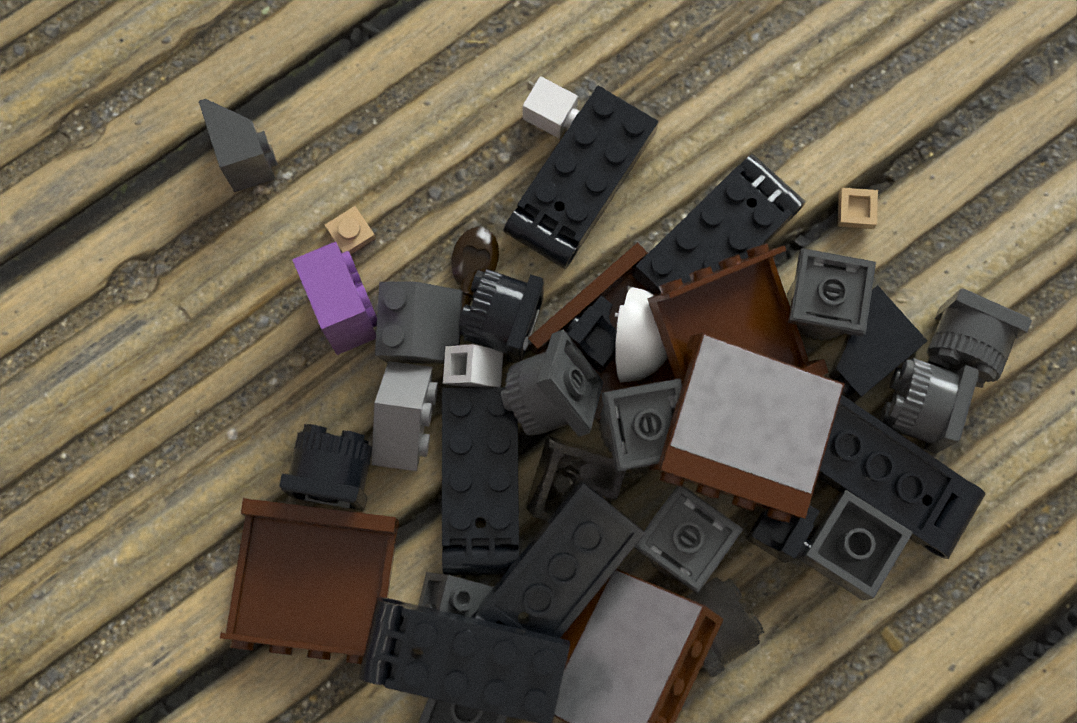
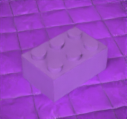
(337, 297)

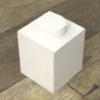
(550, 107)
(472, 366)

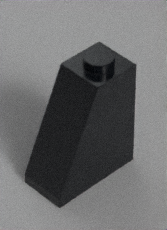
(870, 358)

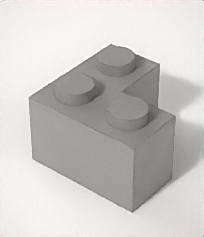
(400, 416)

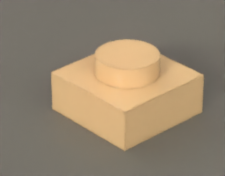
(857, 208)
(350, 231)

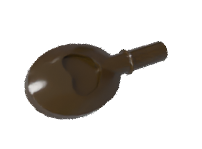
(473, 251)

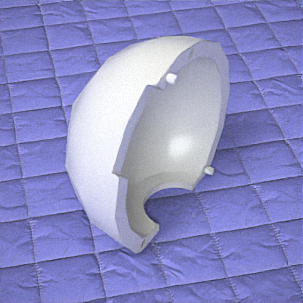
(637, 338)

